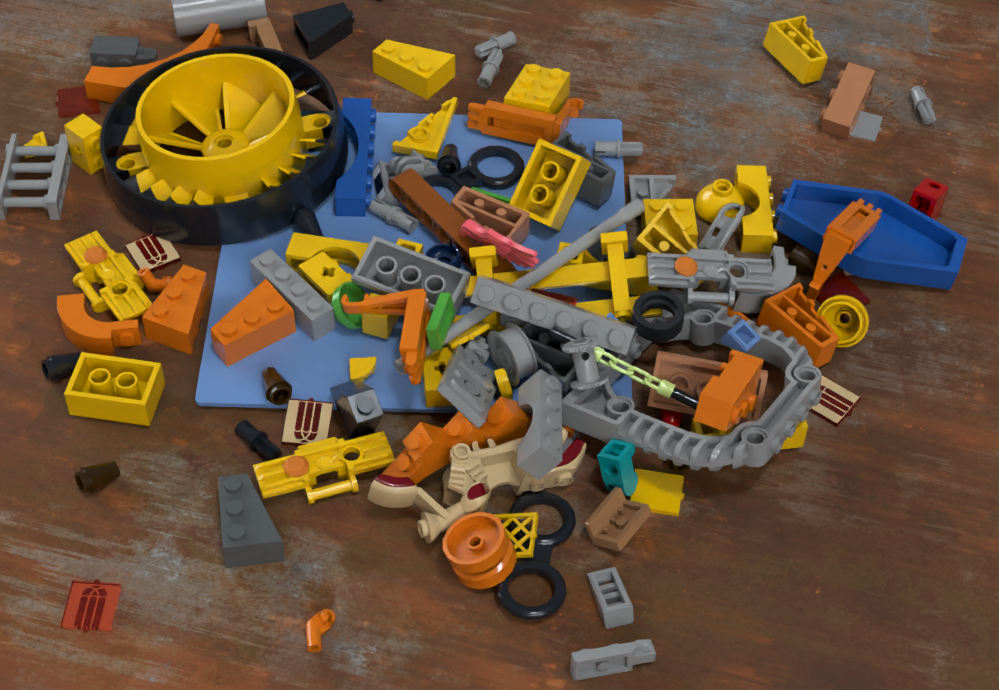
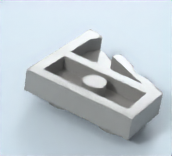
(650, 186)

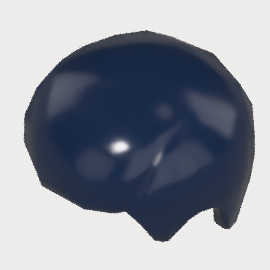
(446, 253)

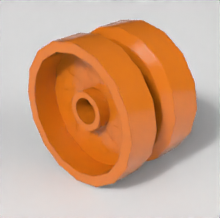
(479, 550)

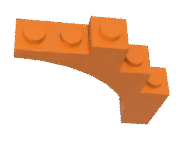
(109, 83)
(430, 445)

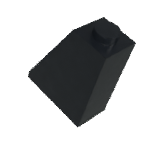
(323, 28)
(357, 407)

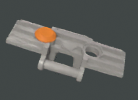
(709, 265)

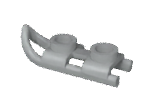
(726, 226)

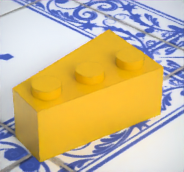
(796, 48)
(413, 67)
(664, 235)

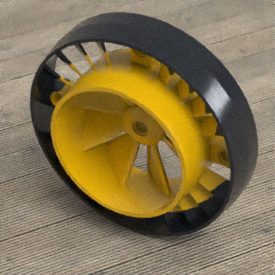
(248, 171)

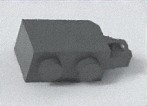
(120, 52)

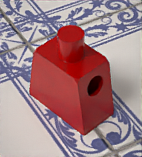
(929, 197)

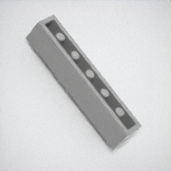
(552, 313)

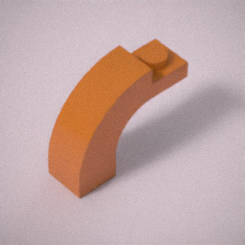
(94, 335)

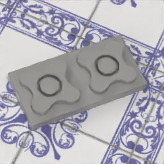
(468, 385)

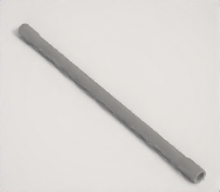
(623, 216)

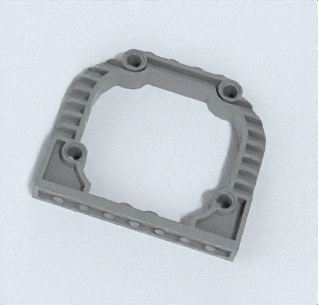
(751, 443)

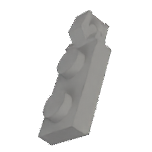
(610, 659)

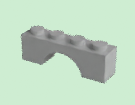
(310, 309)
(542, 444)

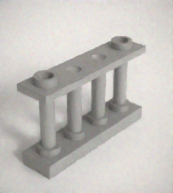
(55, 184)

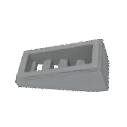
(615, 613)

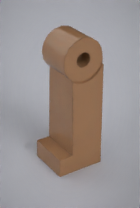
(263, 33)

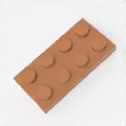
(692, 376)

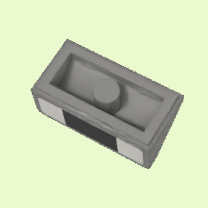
(381, 175)

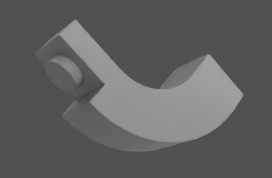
(782, 276)

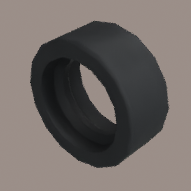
(655, 300)

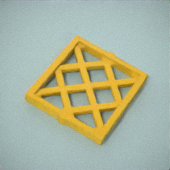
(521, 526)

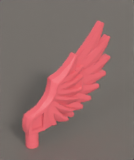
(504, 246)

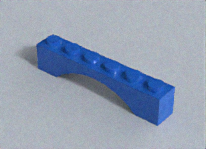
(352, 187)

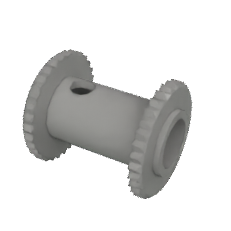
(586, 365)

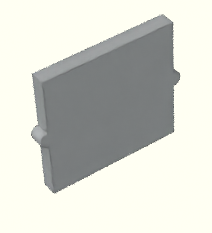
(867, 126)

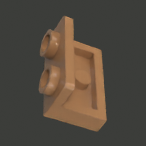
(616, 520)

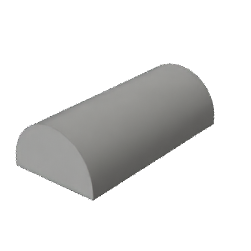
(194, 16)
(394, 269)

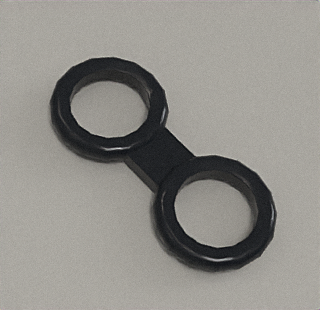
(472, 177)
(541, 558)

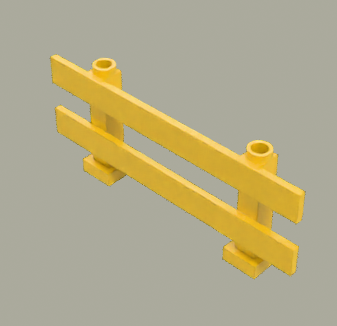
(615, 270)

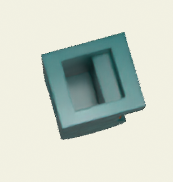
(617, 466)

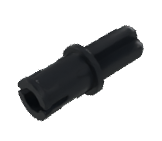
(257, 440)

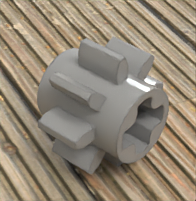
(478, 347)

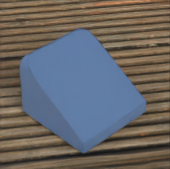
(740, 337)

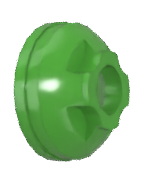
(355, 294)

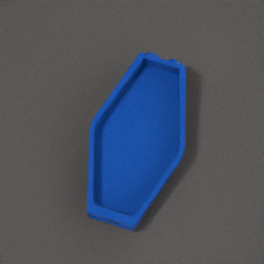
(901, 248)

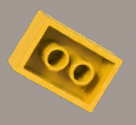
(540, 89)
(550, 184)
(115, 388)

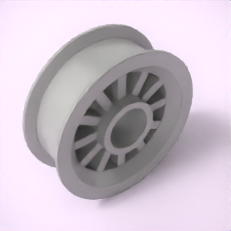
(513, 352)

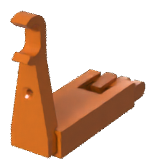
(522, 123)
(843, 237)
(417, 313)

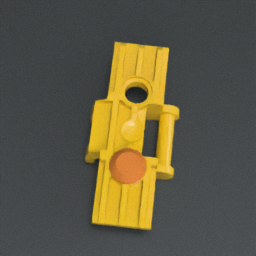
(102, 265)
(321, 457)

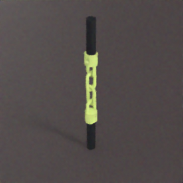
(664, 388)

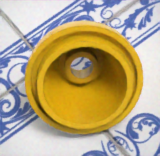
(715, 197)
(856, 328)

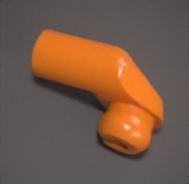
(152, 283)
(317, 627)

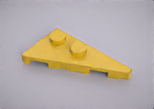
(429, 134)

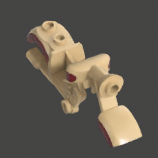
(470, 482)

